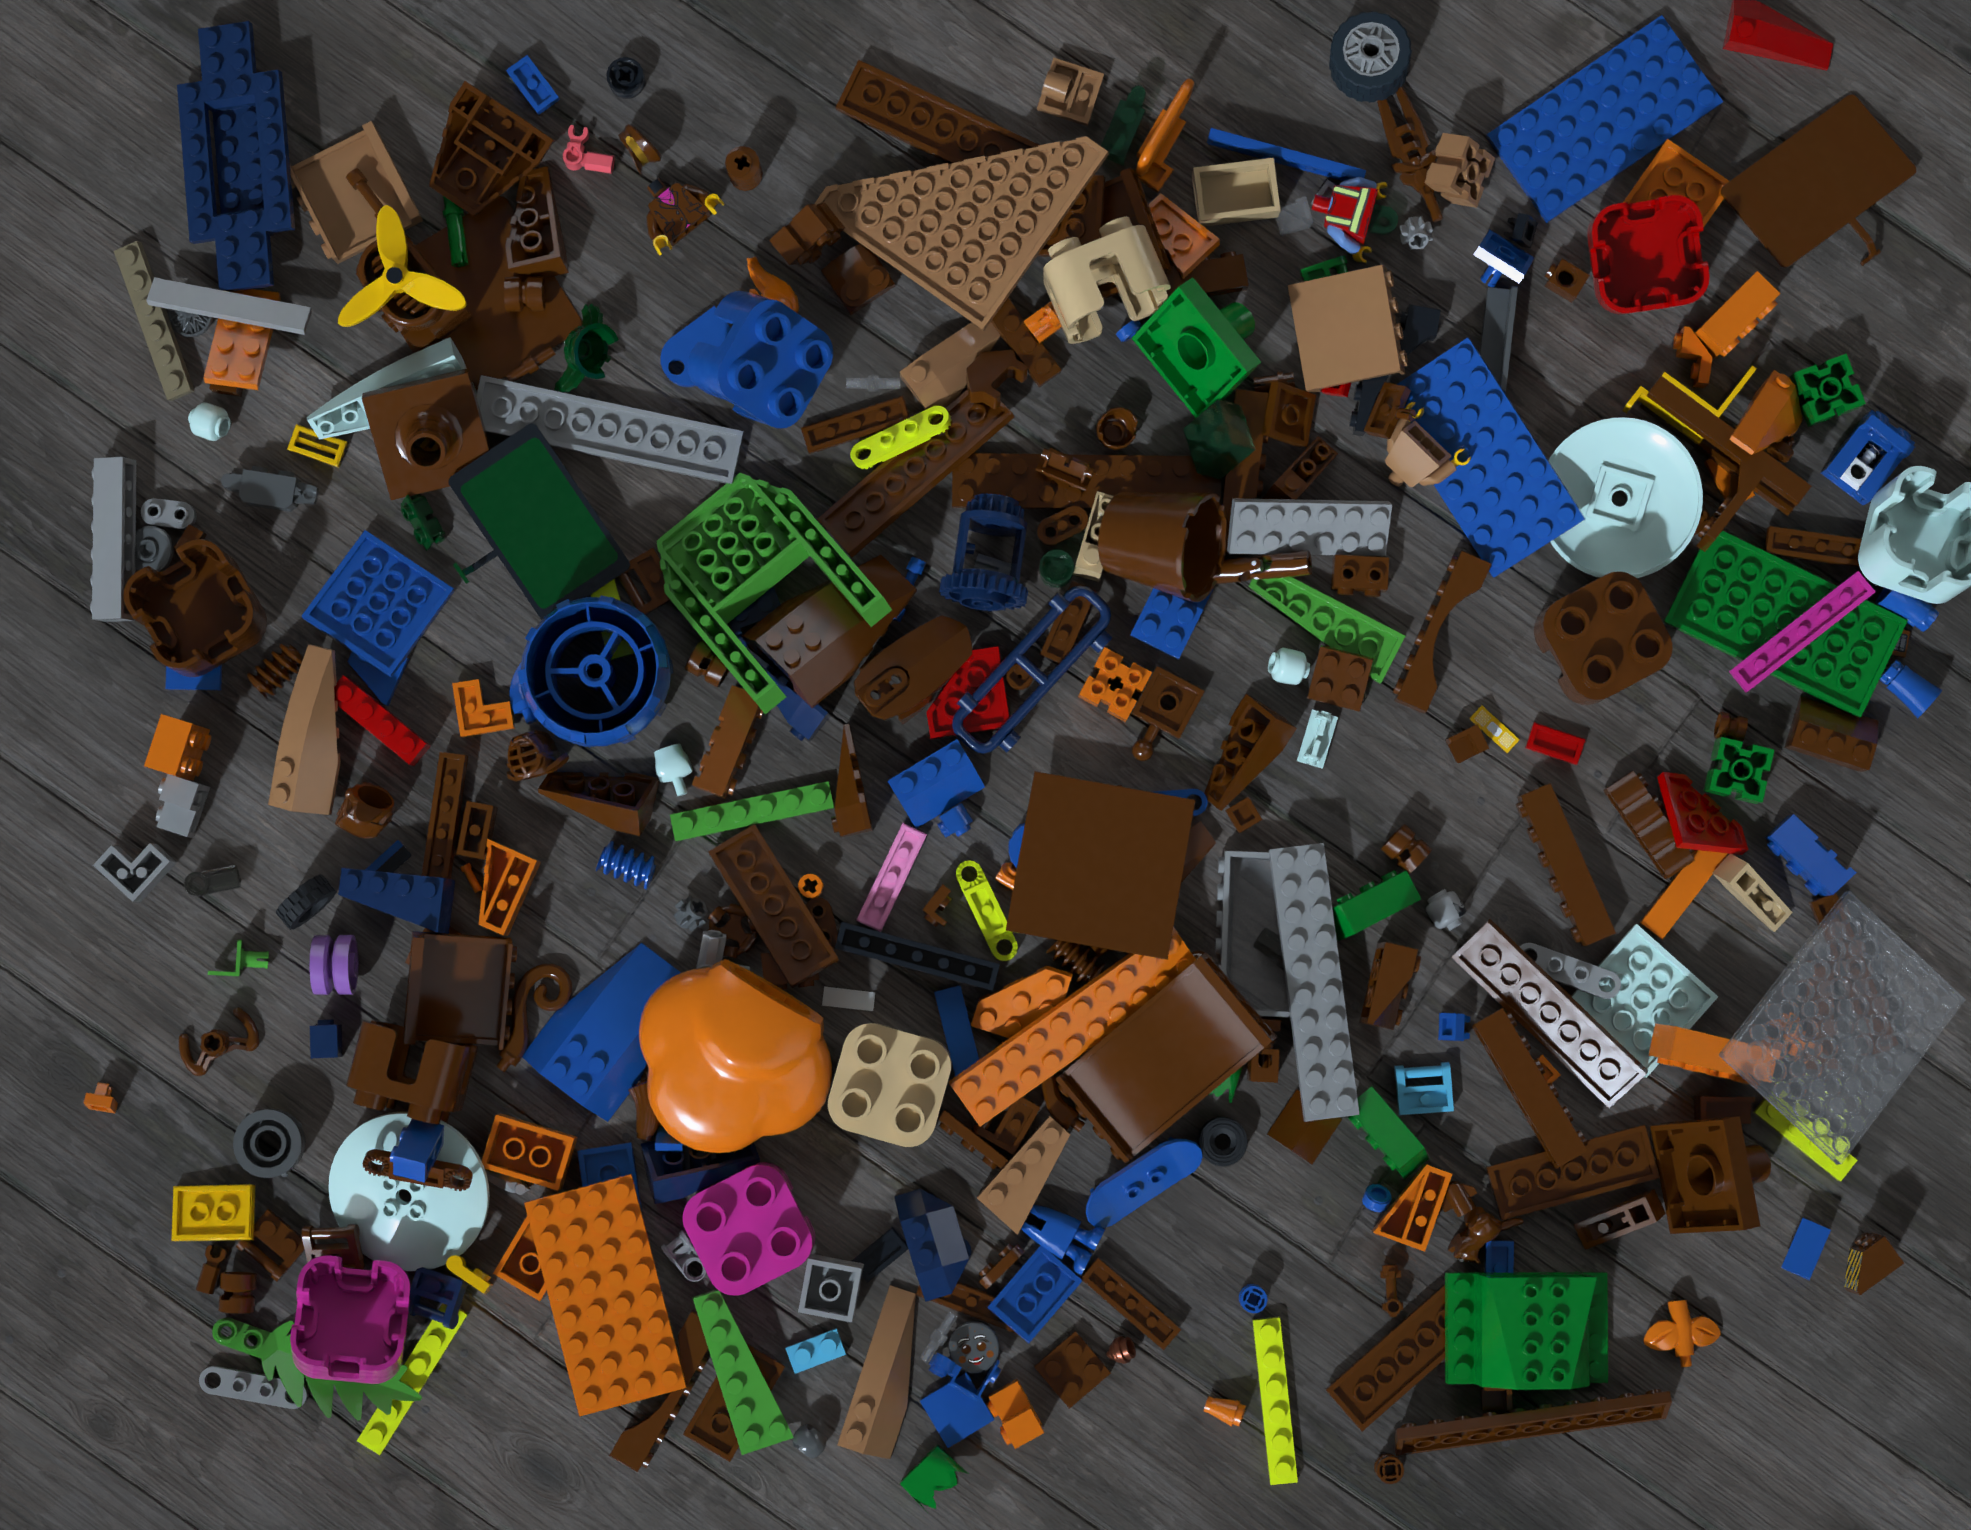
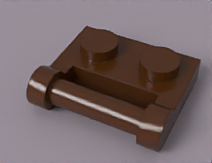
(649, 571)
(1012, 1127)
(279, 1238)
(349, 1252)

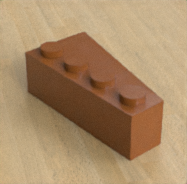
(728, 744)

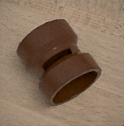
(1733, 728)
(1387, 1464)

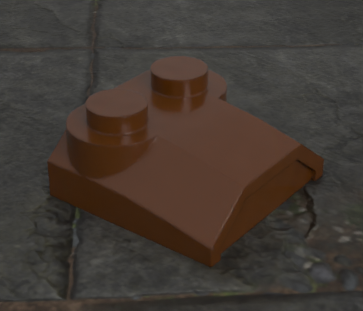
(857, 278)

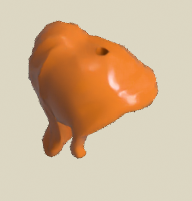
(771, 285)

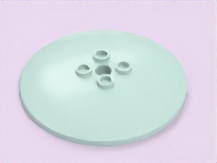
(1660, 490)
(398, 1231)

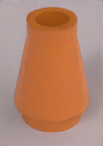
(1226, 1410)

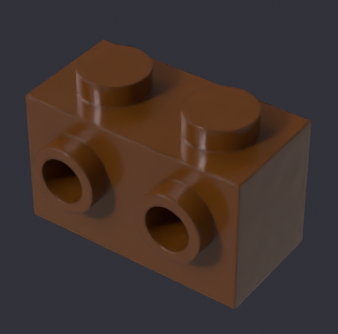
(1360, 574)

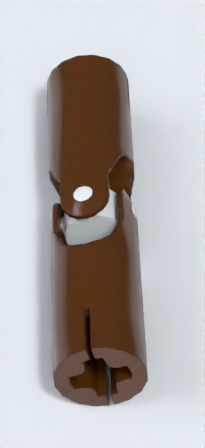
(1282, 566)

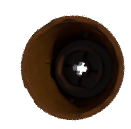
(1165, 541)

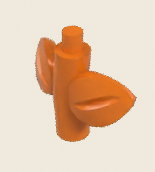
(1681, 1332)

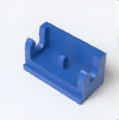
(1805, 1249)

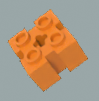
(1120, 700)

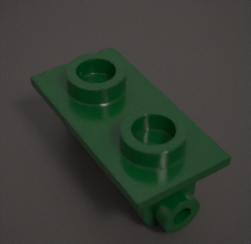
(425, 531)

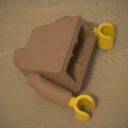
(1417, 455)

